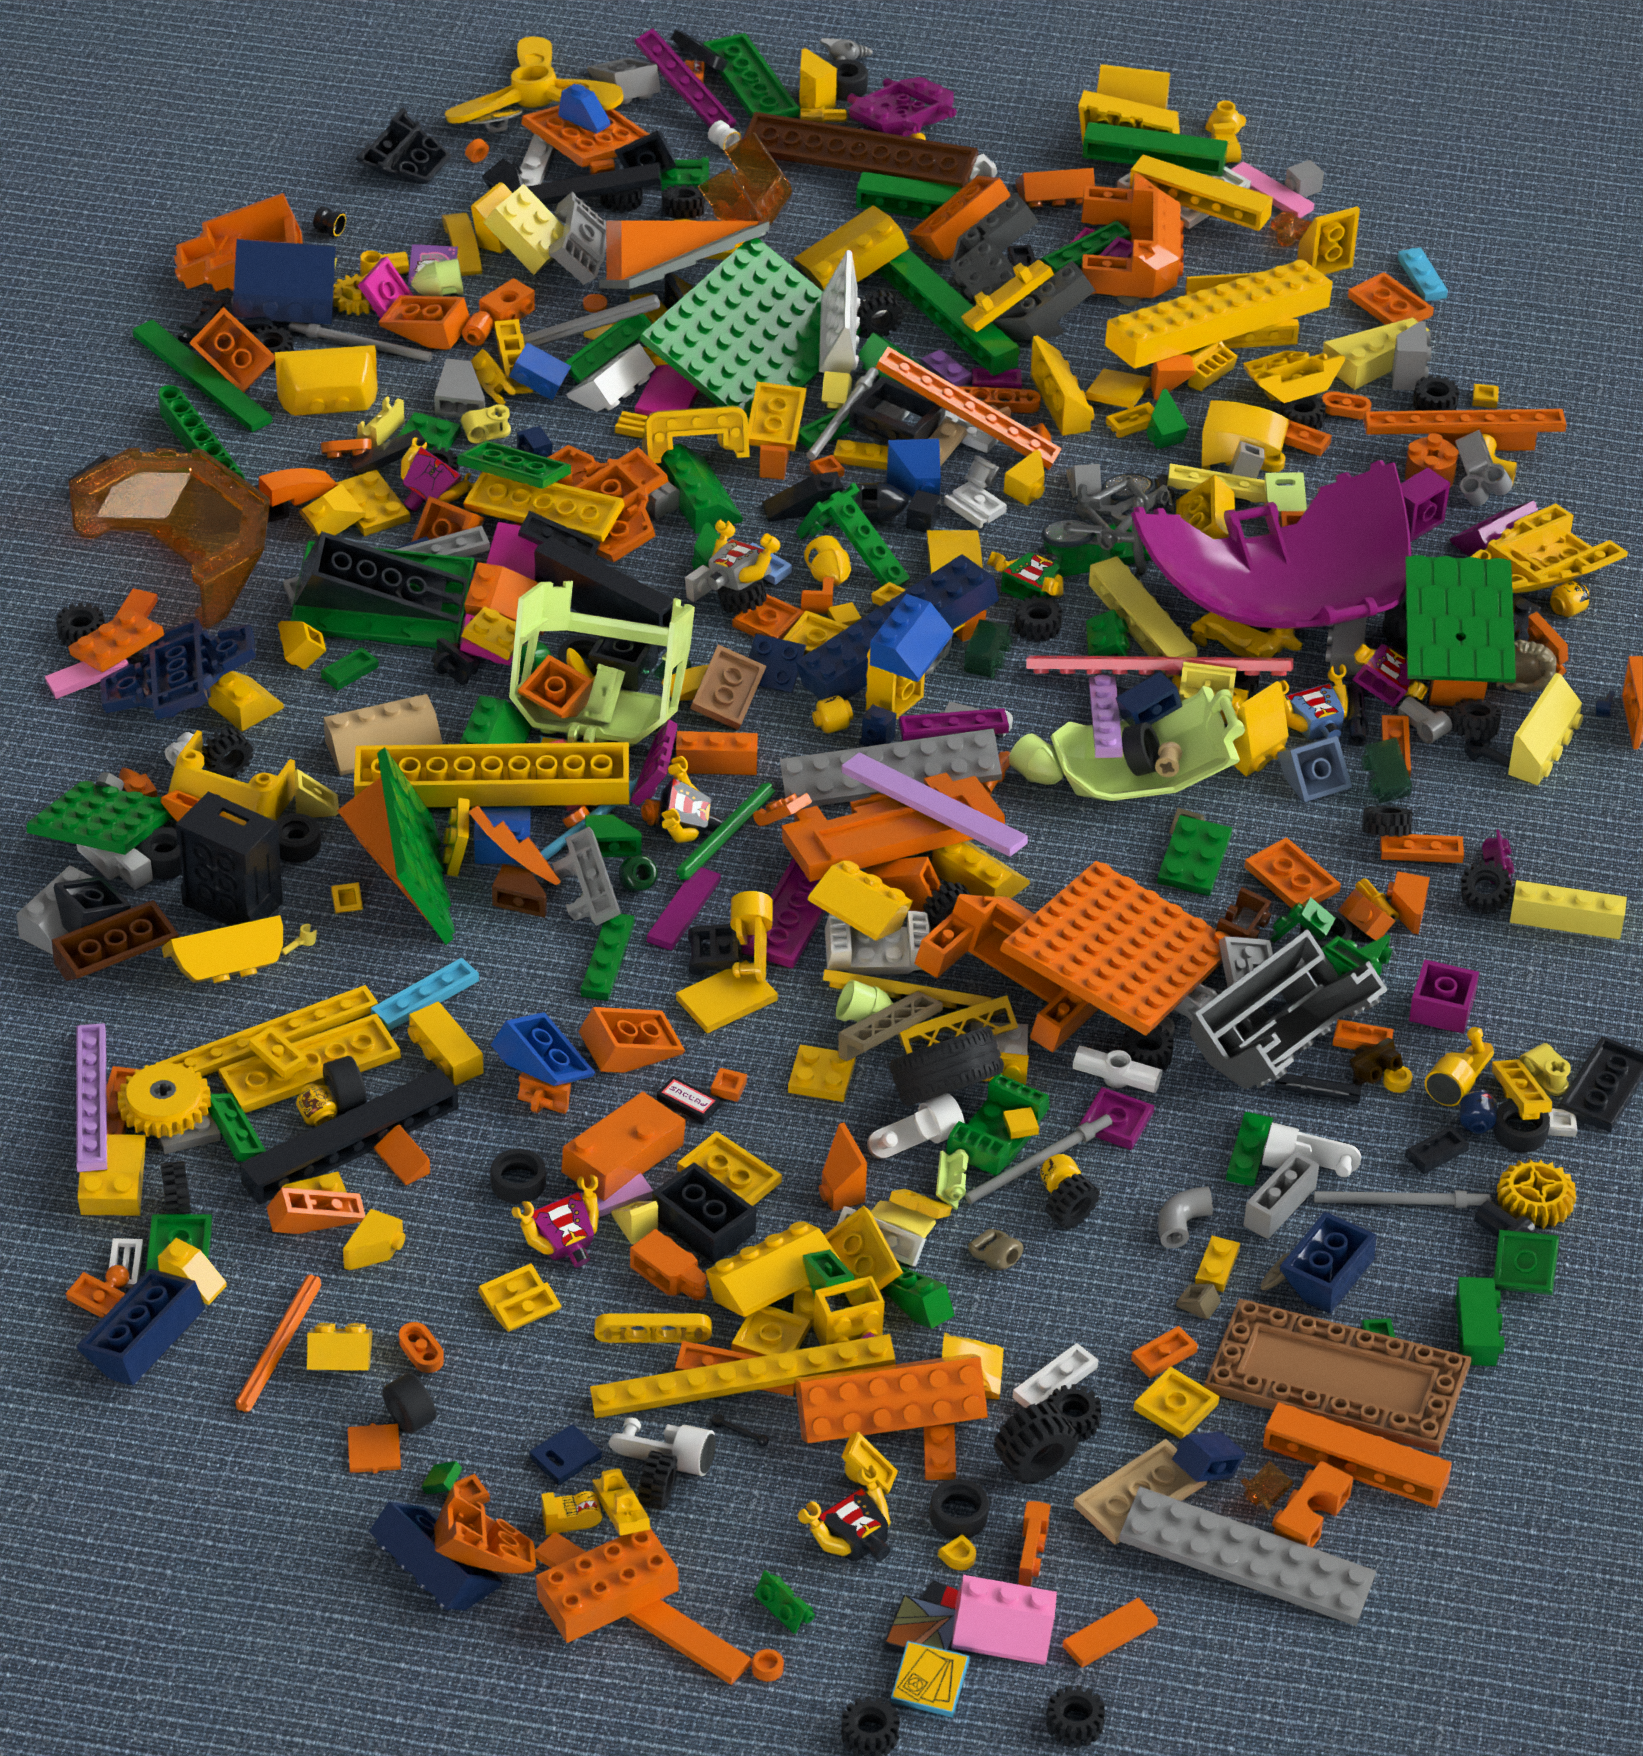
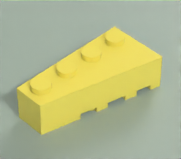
(1367, 353)

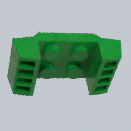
(986, 1134)

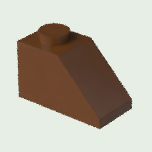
(519, 891)

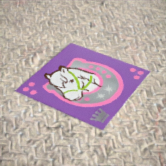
(425, 254)

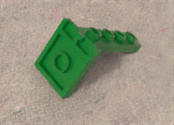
(845, 512)

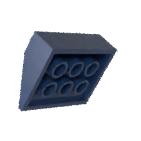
(284, 281)

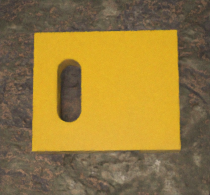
(920, 1203)

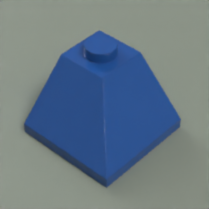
(914, 465)

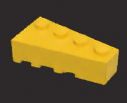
(1120, 112)

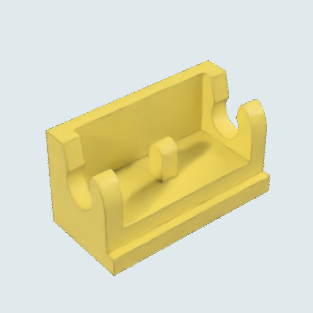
(383, 424)
(1199, 675)

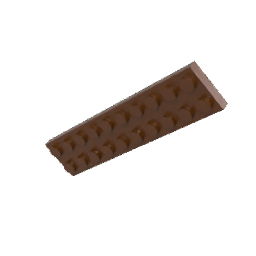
(863, 150)

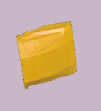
(990, 1356)

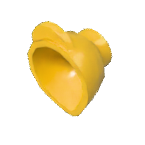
(1225, 113)

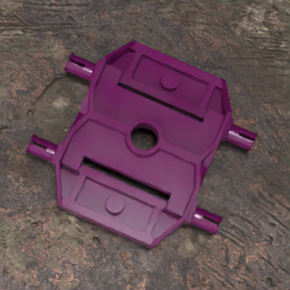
(895, 113)

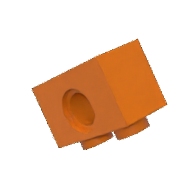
(509, 301)

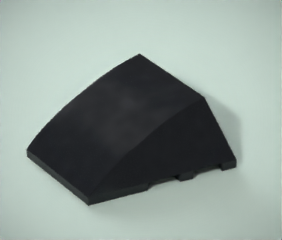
(405, 152)

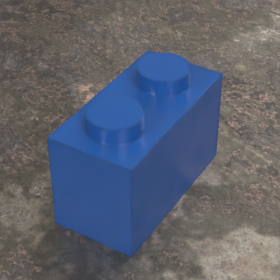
(539, 371)

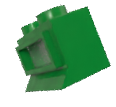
(1346, 956)

